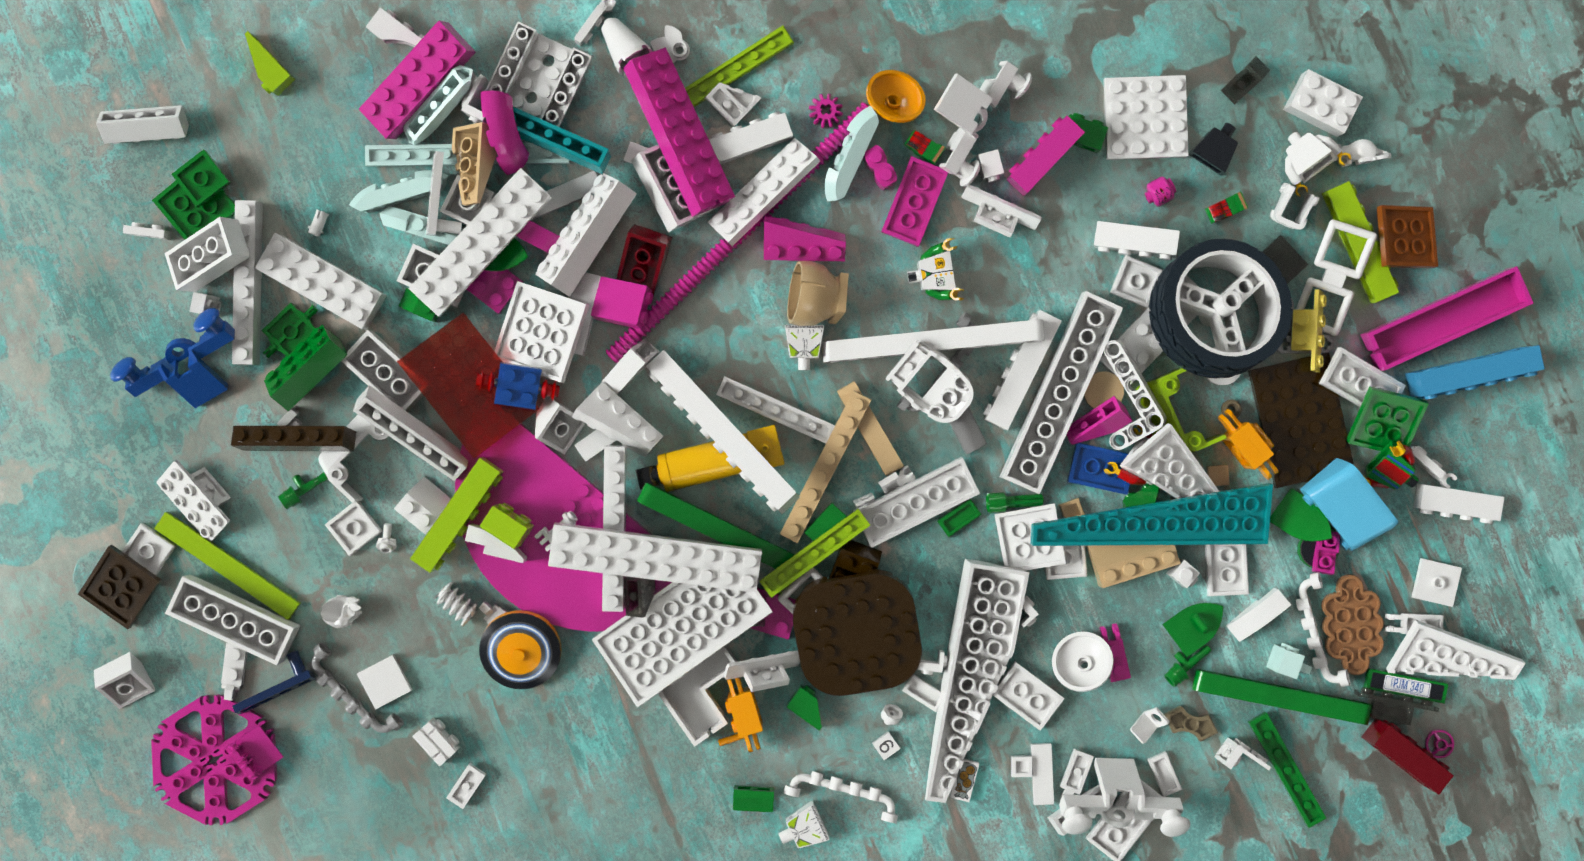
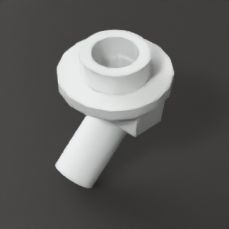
(386, 544)

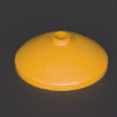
(895, 96)

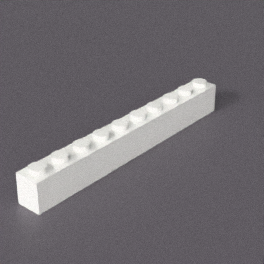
(723, 432)

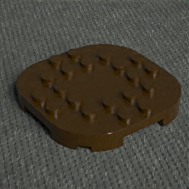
(857, 633)

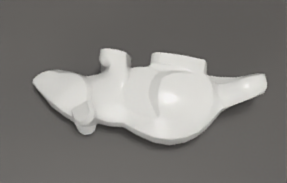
(1362, 152)

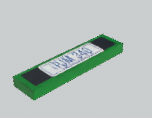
(1406, 685)

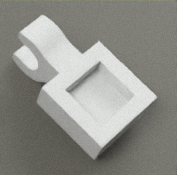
(896, 481)

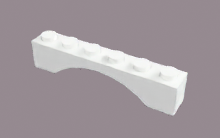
(392, 31)

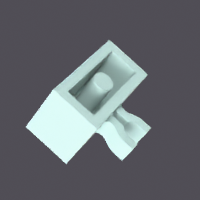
(1287, 661)

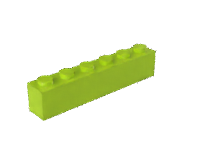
(1346, 208)
(457, 514)

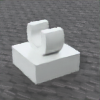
(290, 419)

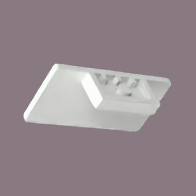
(197, 498)

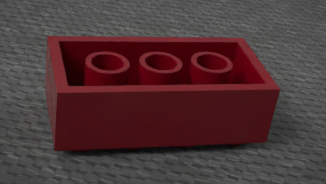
(1408, 755)

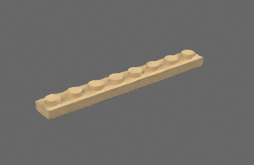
(825, 466)

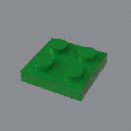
(201, 178)

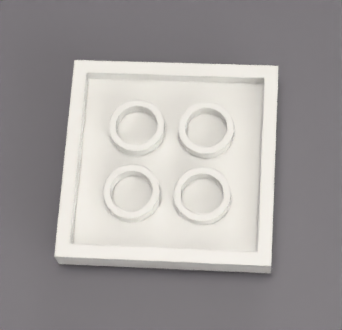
(1015, 538)

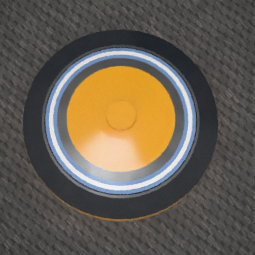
(520, 649)

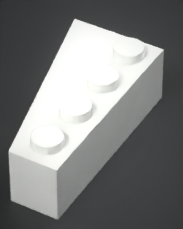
(617, 420)

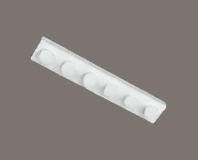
(775, 410)

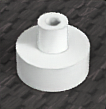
(891, 714)

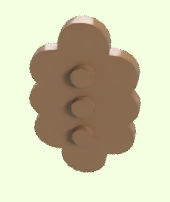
(1352, 624)

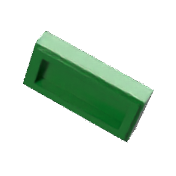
(959, 517)

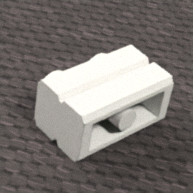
(437, 741)

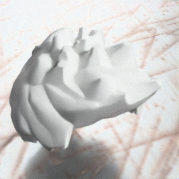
(341, 611)

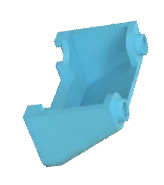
(1349, 504)

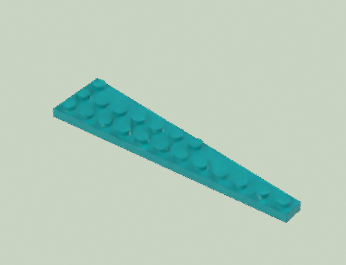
(1203, 519)

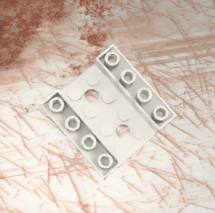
(523, 72)

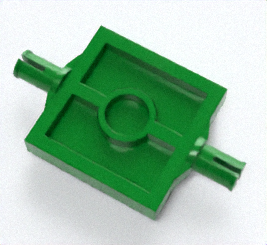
(289, 329)

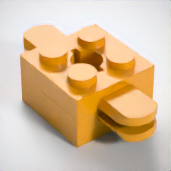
(1247, 445)
(745, 713)

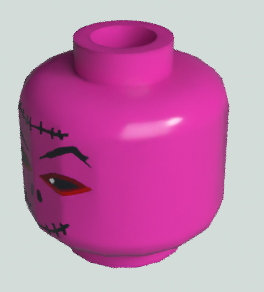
(1160, 191)

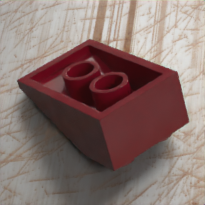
(644, 257)

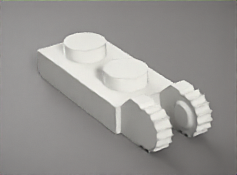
(1408, 619)

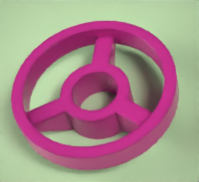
(1437, 740)

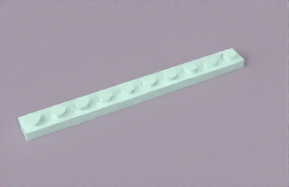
(423, 155)

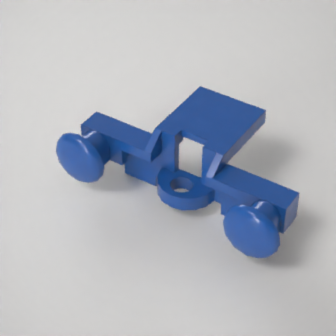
(195, 385)

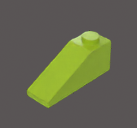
(268, 68)

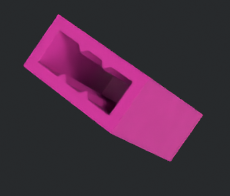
(622, 303)

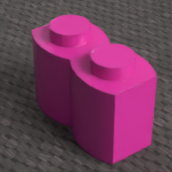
(883, 172)

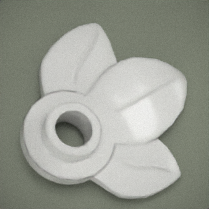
(672, 41)

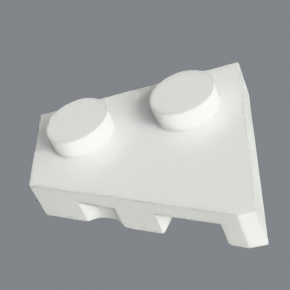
(731, 102)

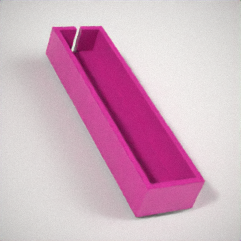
(678, 131)
(1447, 318)

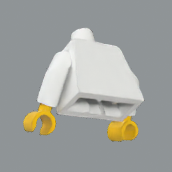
(1309, 156)

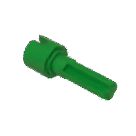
(1000, 502)

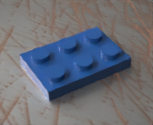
(1089, 465)

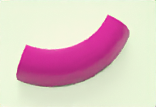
(503, 131)

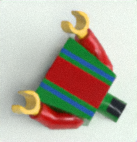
(1392, 467)

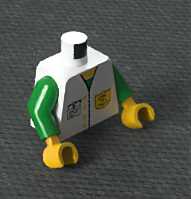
(936, 272)

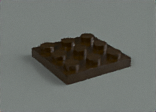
(119, 587)

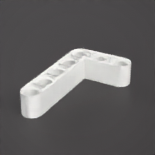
(1135, 395)

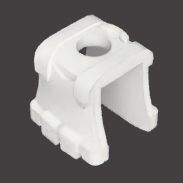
(1286, 192)

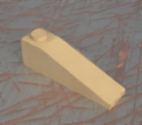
(474, 160)

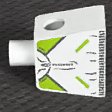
(804, 343)
(805, 827)

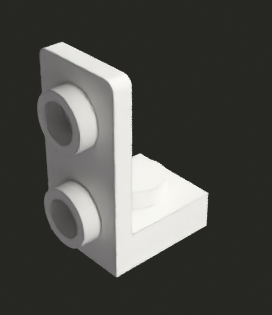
(203, 301)

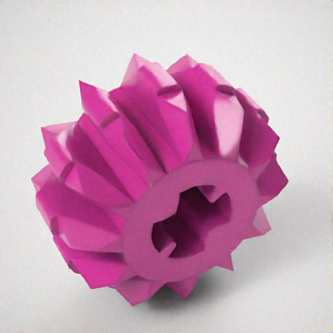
(825, 103)

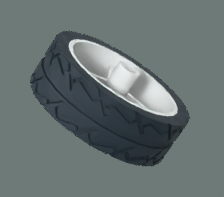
(1255, 275)

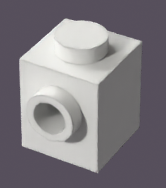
(1184, 574)

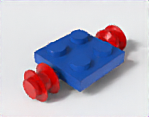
(517, 385)

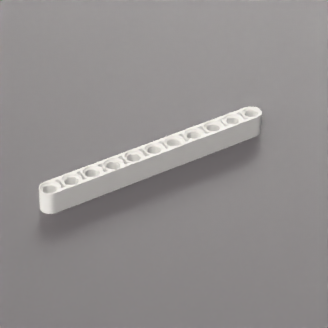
(940, 340)

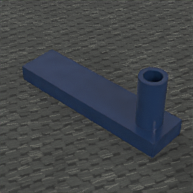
(301, 678)

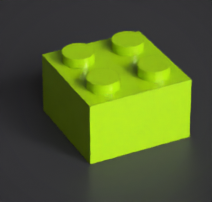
(507, 525)

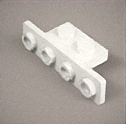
(998, 213)
(764, 671)

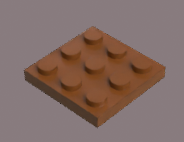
(1407, 236)

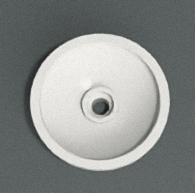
(1080, 649)

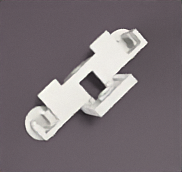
(961, 105)
(1121, 776)

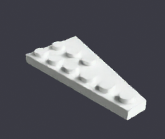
(1170, 465)
(1447, 654)

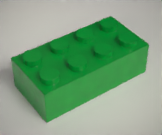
(305, 367)

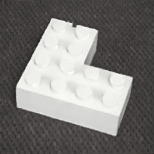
(692, 701)

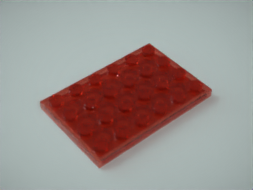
(446, 375)

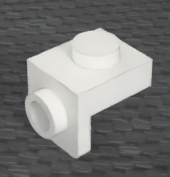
(1031, 615)
(929, 667)

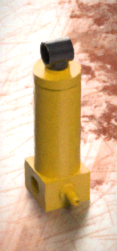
(704, 462)

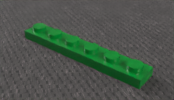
(1287, 769)

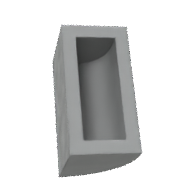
(968, 432)

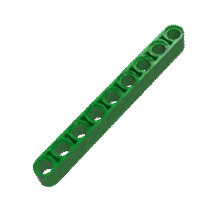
(710, 524)
(1281, 696)

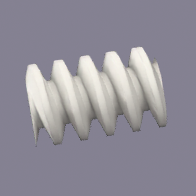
(456, 604)

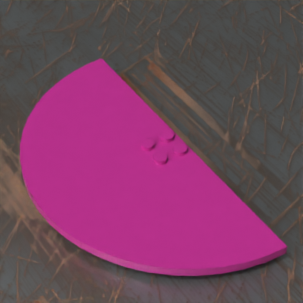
(543, 488)

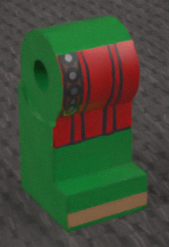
(924, 147)
(1226, 208)

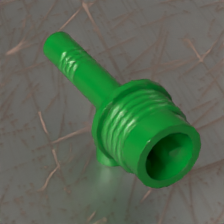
(291, 497)
(1177, 673)

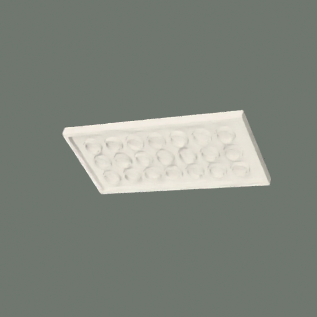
(676, 635)

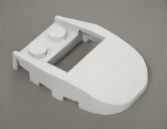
(947, 396)

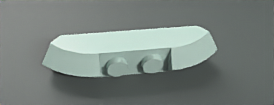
(438, 105)
(854, 147)
(374, 199)
(412, 224)

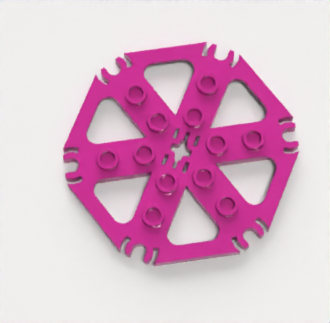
(195, 750)

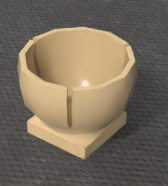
(816, 295)

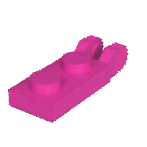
(1120, 666)

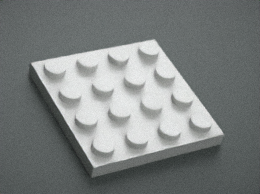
(1146, 117)
(541, 330)

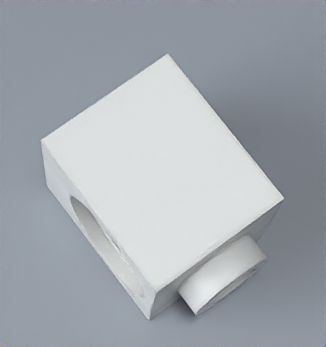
(990, 166)

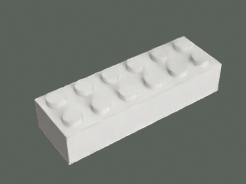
(585, 233)
(320, 281)
(232, 619)

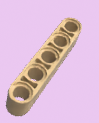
(874, 435)

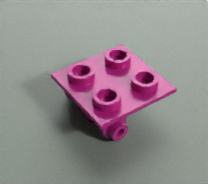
(254, 752)

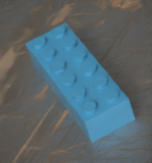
(1475, 372)

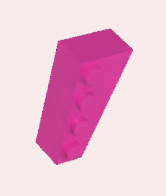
(1046, 154)
(801, 242)

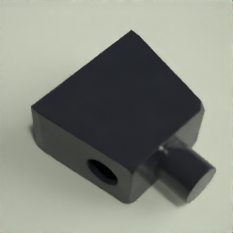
(1216, 148)

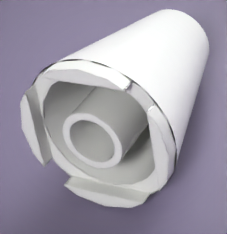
(622, 43)

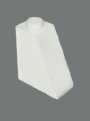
(630, 366)

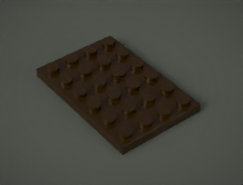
(1299, 419)

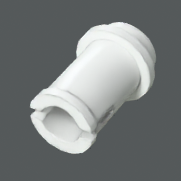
(318, 223)

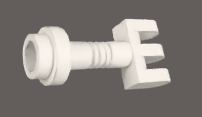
(568, 518)

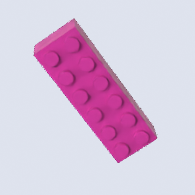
(416, 79)

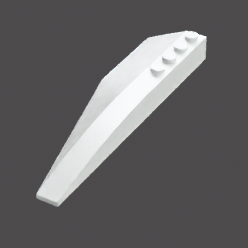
(977, 657)

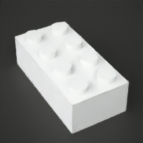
(207, 254)
(378, 367)

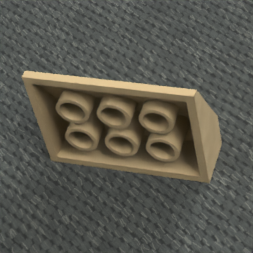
(1126, 562)

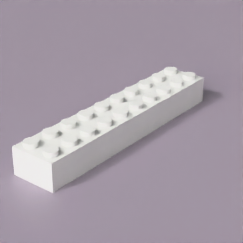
(1061, 392)
(654, 557)

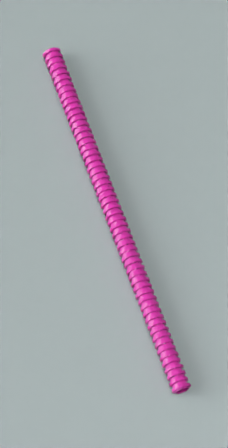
(719, 253)

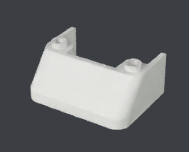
(332, 460)

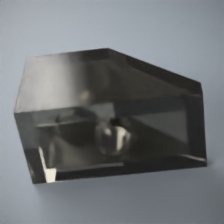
(1245, 80)
(638, 595)

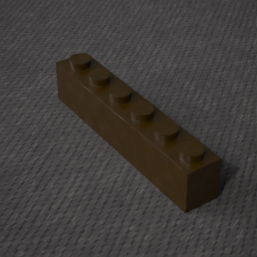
(293, 438)

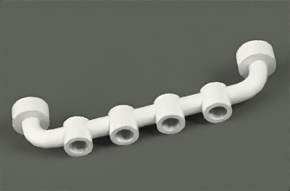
(1315, 642)
(836, 784)

